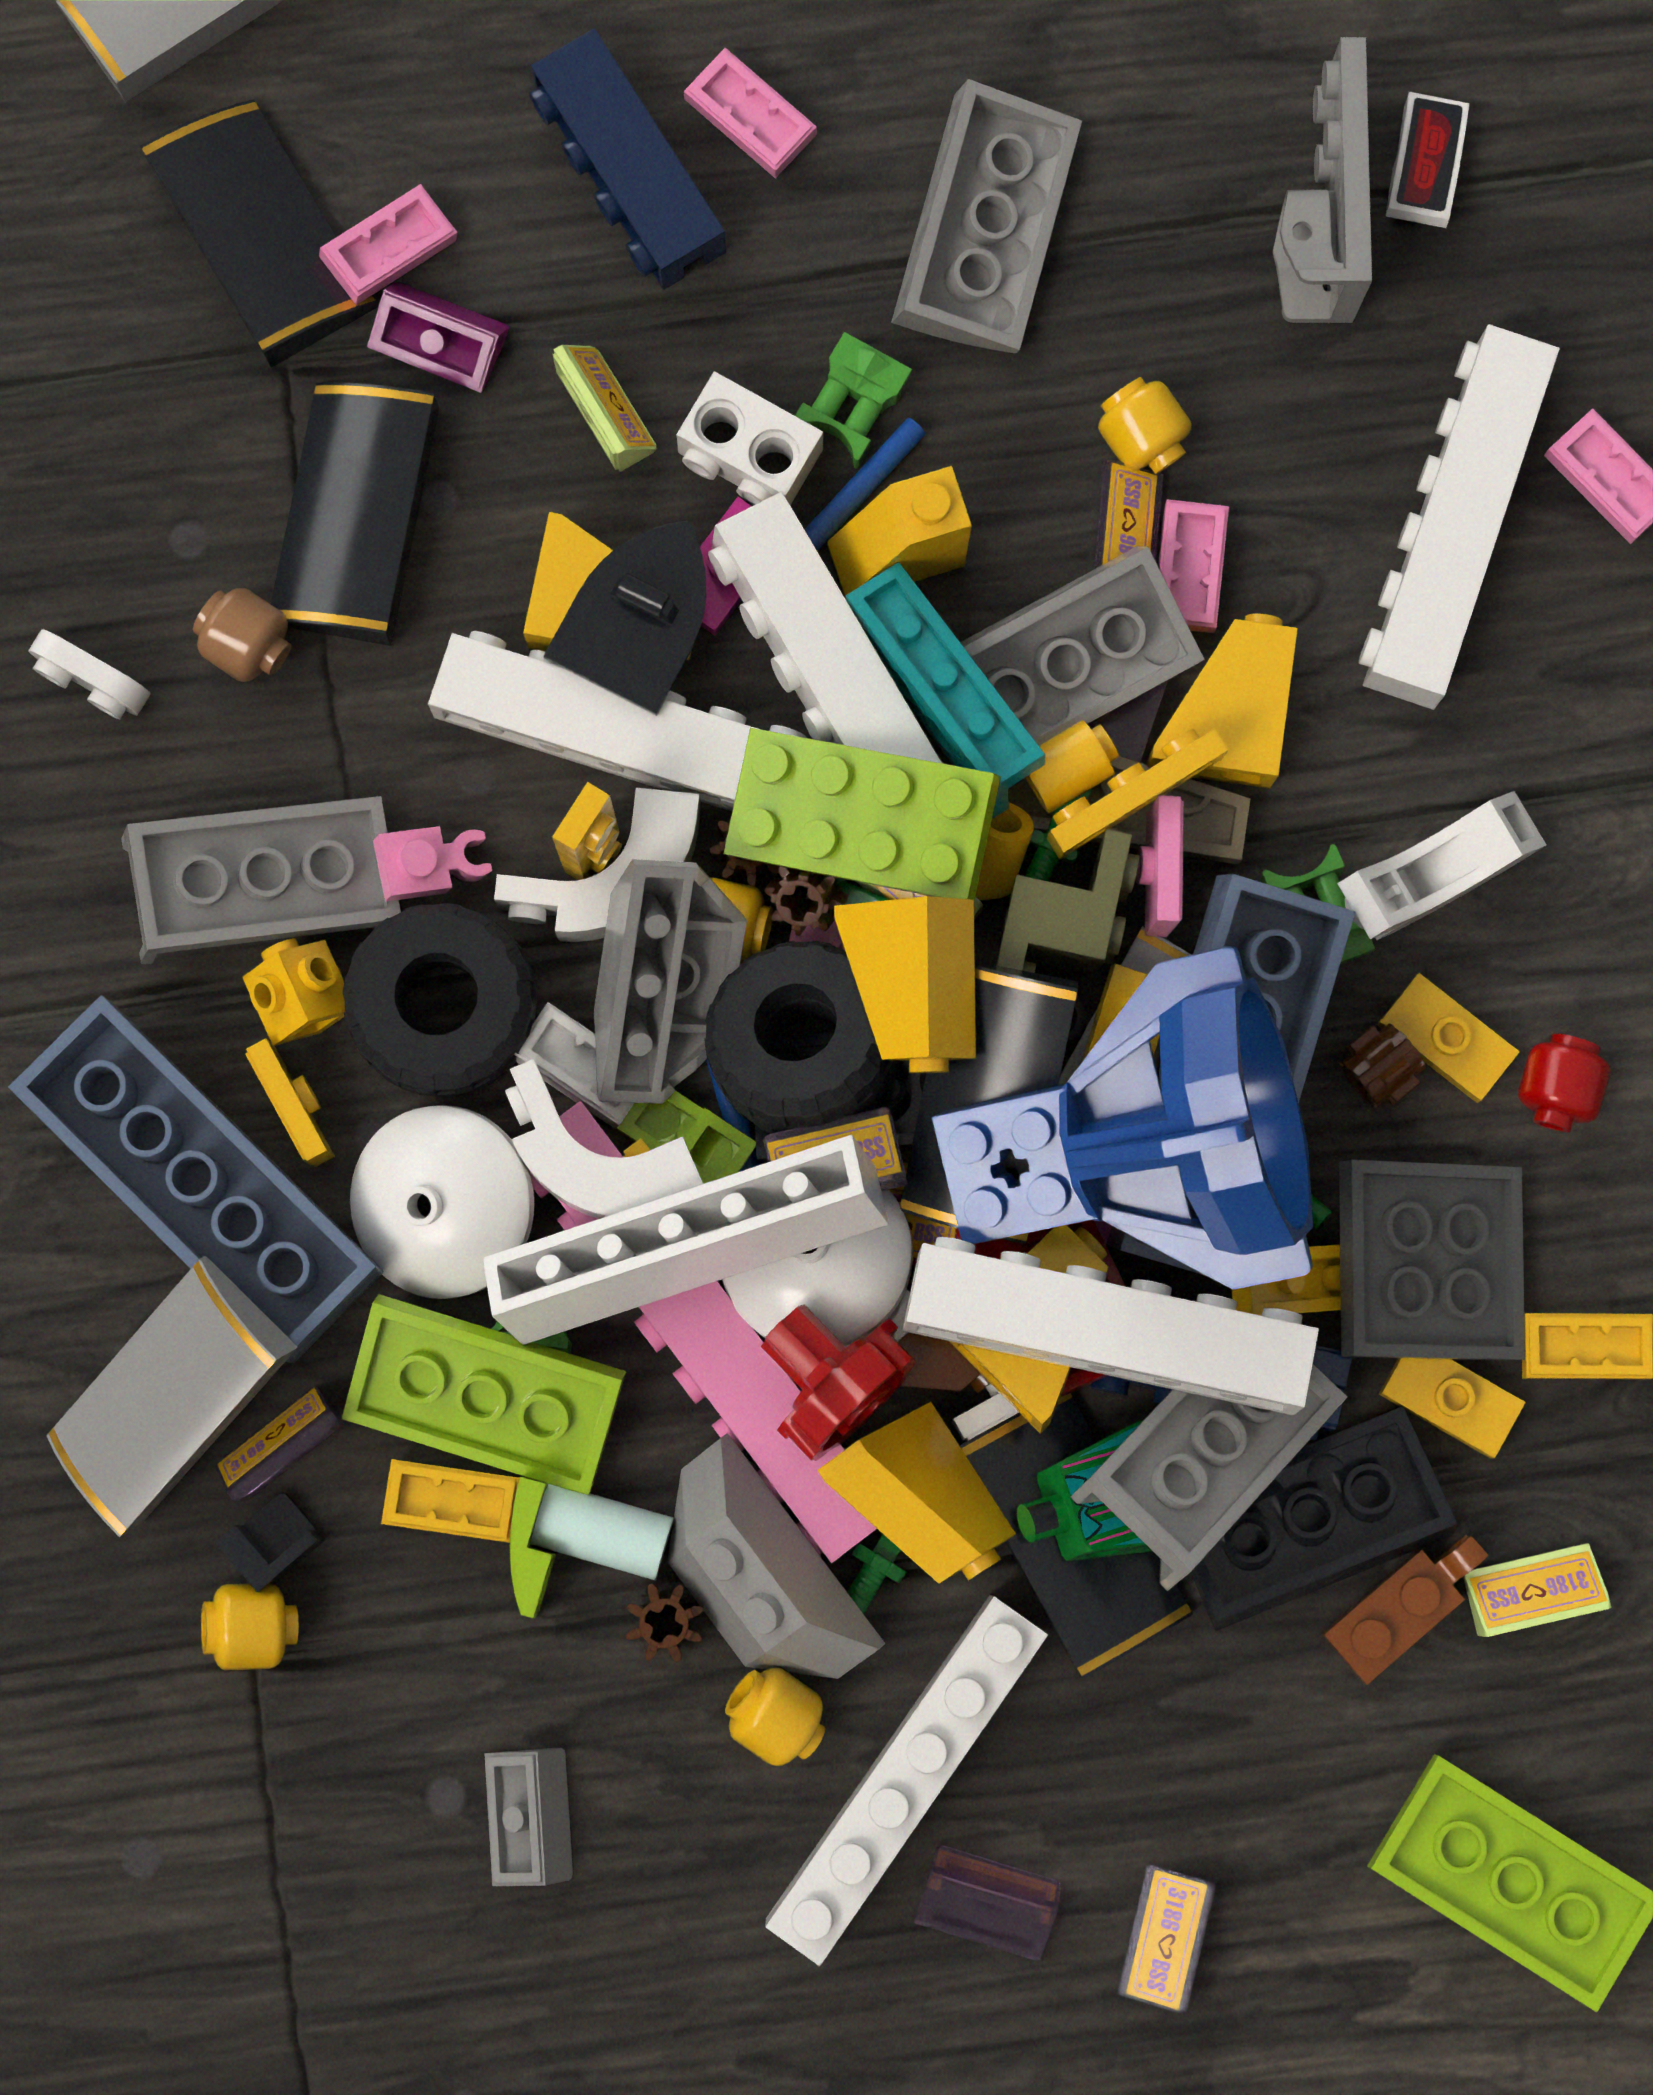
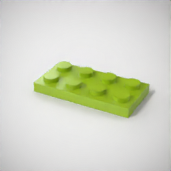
(862, 815)
(483, 1394)
(1515, 1882)

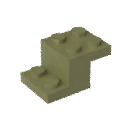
(1067, 925)

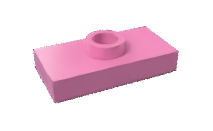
(750, 112)
(388, 244)
(1606, 474)
(1193, 559)
(1162, 866)

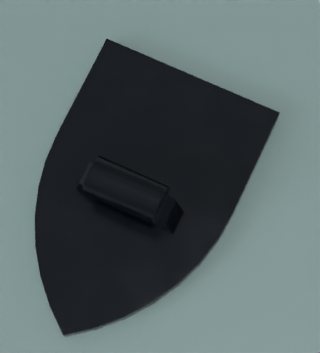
(637, 616)

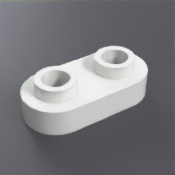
(109, 688)

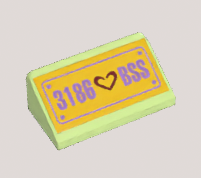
(603, 405)
(1535, 1590)

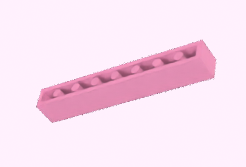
(740, 1380)

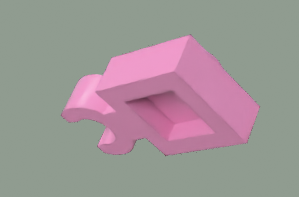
(421, 865)

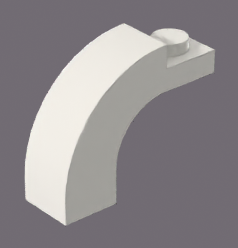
(661, 830)
(1441, 867)
(583, 1178)

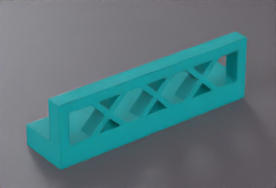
(943, 682)

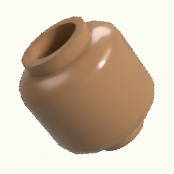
(242, 634)

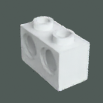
(759, 429)

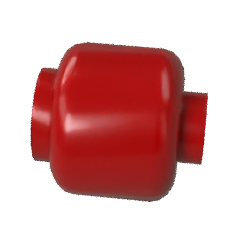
(1564, 1082)

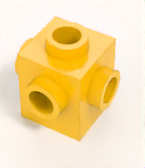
(296, 990)

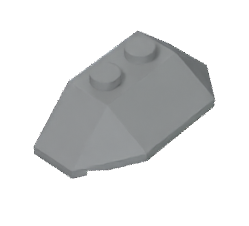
(660, 968)
(760, 1572)

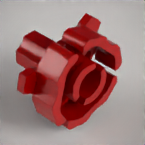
(836, 1381)

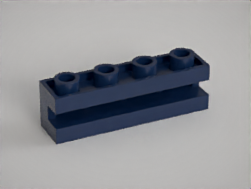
(626, 158)

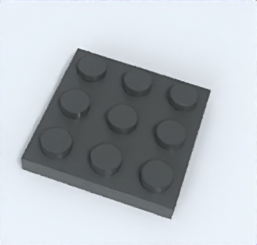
(1431, 1261)

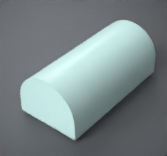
(602, 1531)

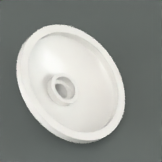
(475, 1191)
(844, 1283)

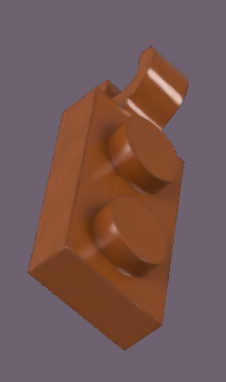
(1402, 1608)

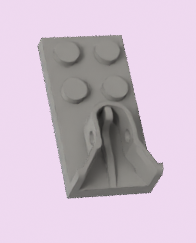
(1328, 232)
(257, 875)
(1200, 1468)

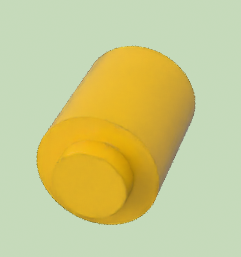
(1073, 765)
(1004, 853)

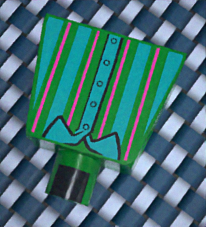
(1084, 1528)

